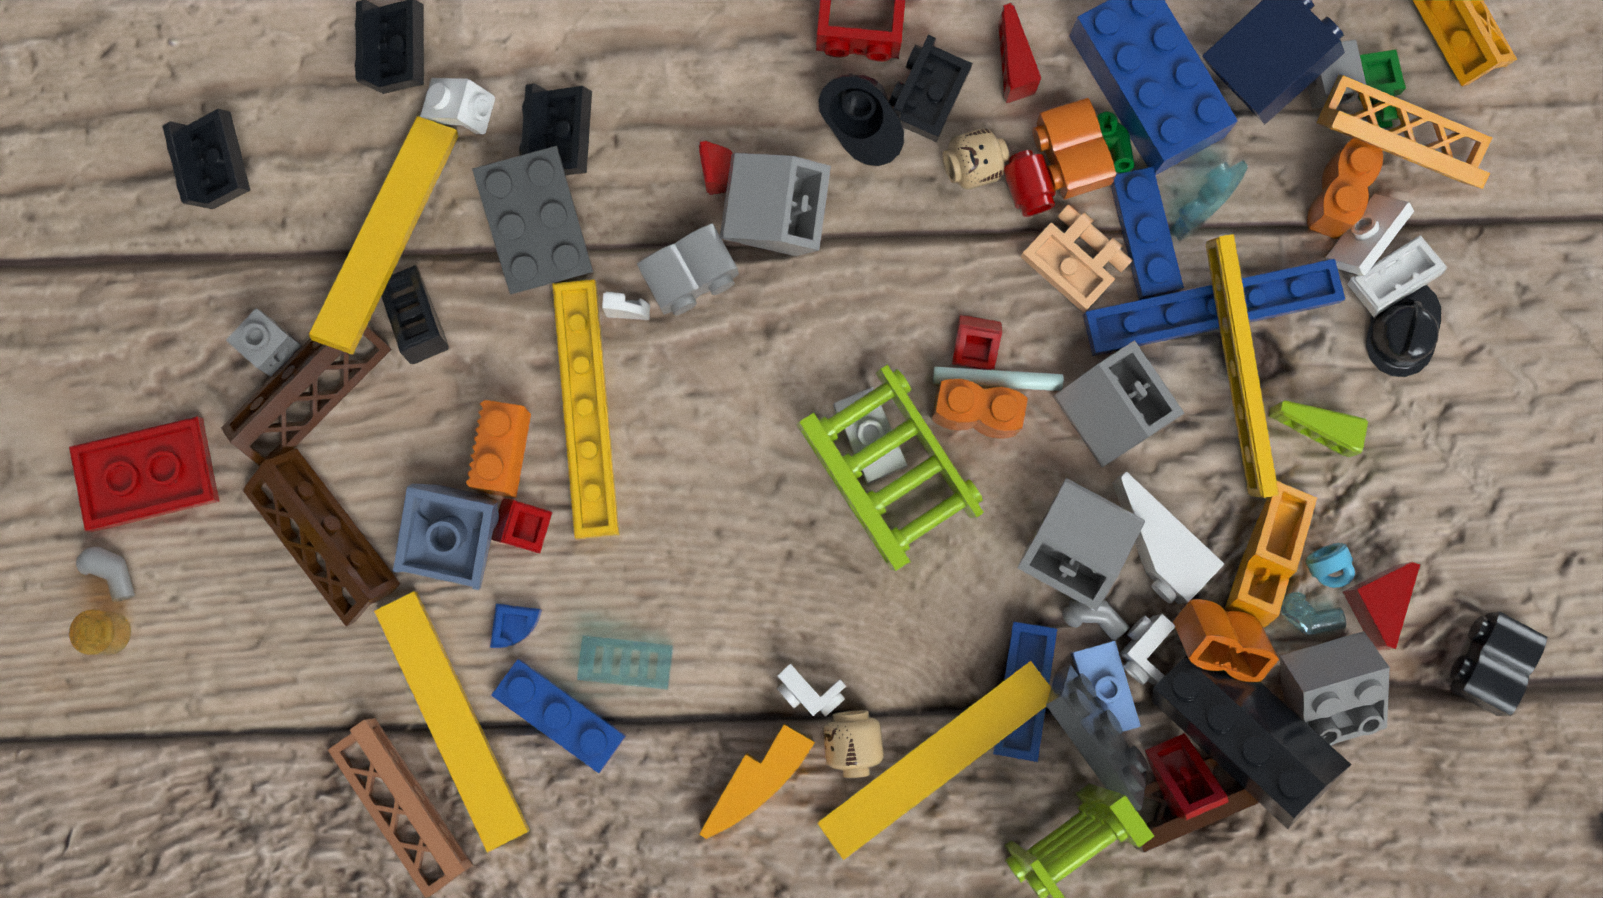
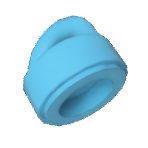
(1330, 560)

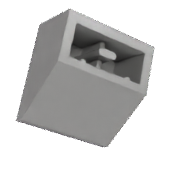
(775, 202)
(1118, 404)
(1081, 544)
(1338, 687)

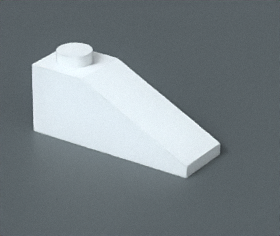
(1166, 547)

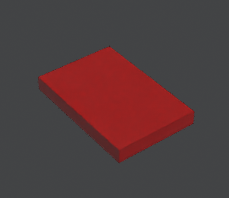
(144, 474)

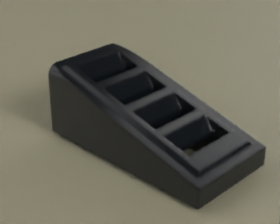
(420, 340)

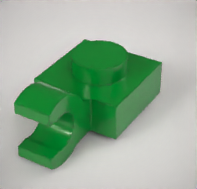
(1384, 73)

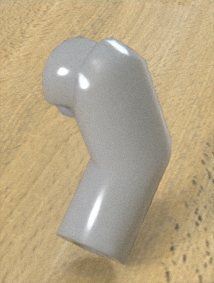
(109, 567)
(1105, 617)

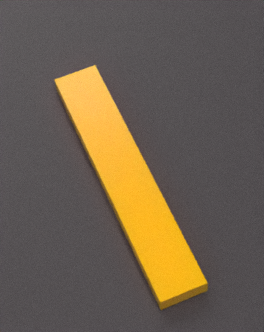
(383, 236)
(1241, 366)
(585, 409)
(452, 721)
(936, 760)

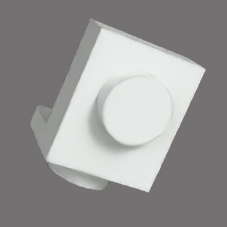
(458, 103)
(1145, 637)
(798, 691)

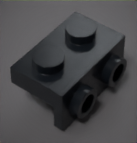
(389, 45)
(930, 89)
(558, 120)
(207, 160)

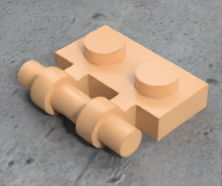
(1068, 266)

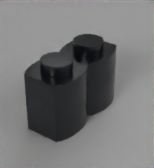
(1497, 663)

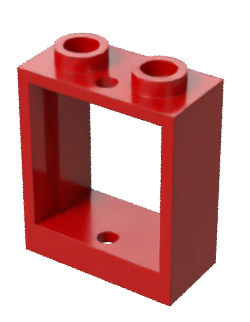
(874, 44)

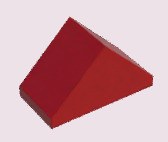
(1383, 603)
(1184, 778)

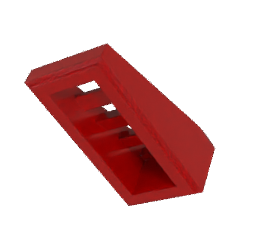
(1018, 64)

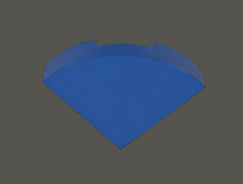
(513, 624)

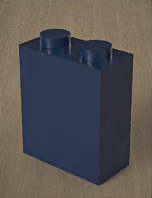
(1275, 54)

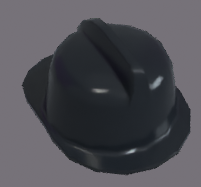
(862, 118)
(1405, 334)

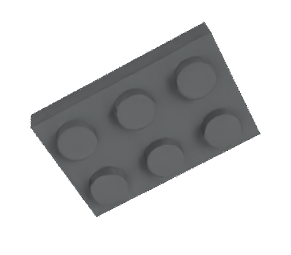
(533, 219)
(1097, 735)

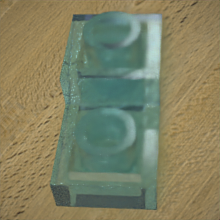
(1219, 187)

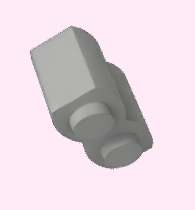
(688, 270)

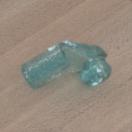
(1309, 620)

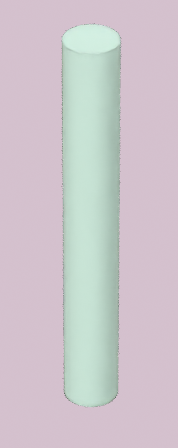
(1000, 378)

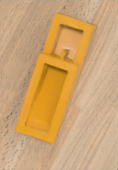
(1272, 554)
(757, 780)

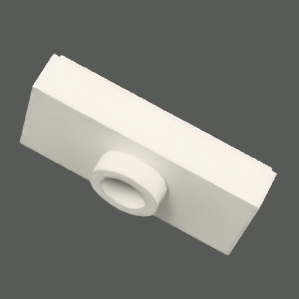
(1371, 235)
(1397, 276)
(867, 431)

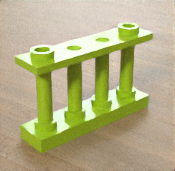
(871, 505)
(1100, 821)

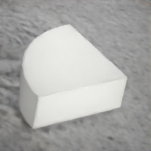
(616, 306)

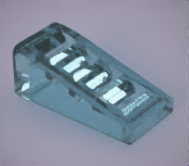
(587, 659)

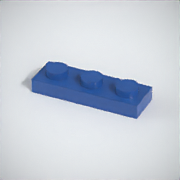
(1146, 233)
(1026, 645)
(558, 715)

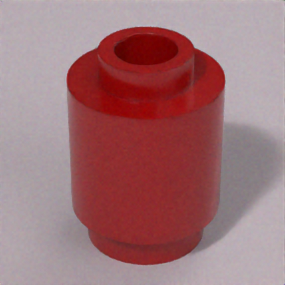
(1029, 183)

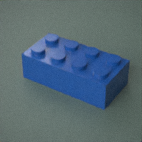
(1152, 79)

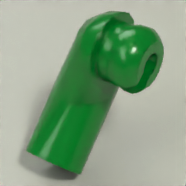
(1117, 140)

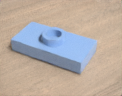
(1106, 673)

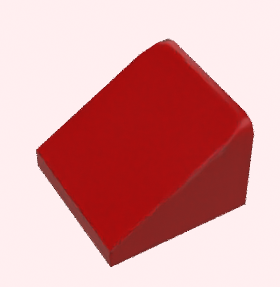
(715, 166)
(977, 342)
(521, 525)

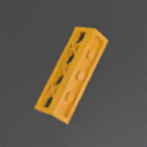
(1466, 37)
(1406, 147)

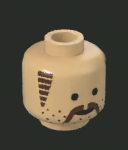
(975, 158)
(853, 743)

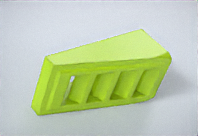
(1330, 428)

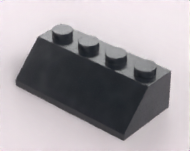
(1251, 738)

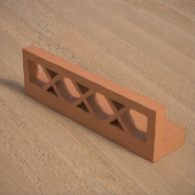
(409, 801)

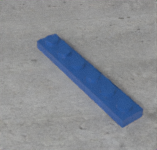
(1195, 309)

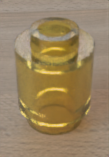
(99, 632)

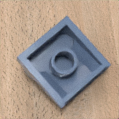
(445, 534)

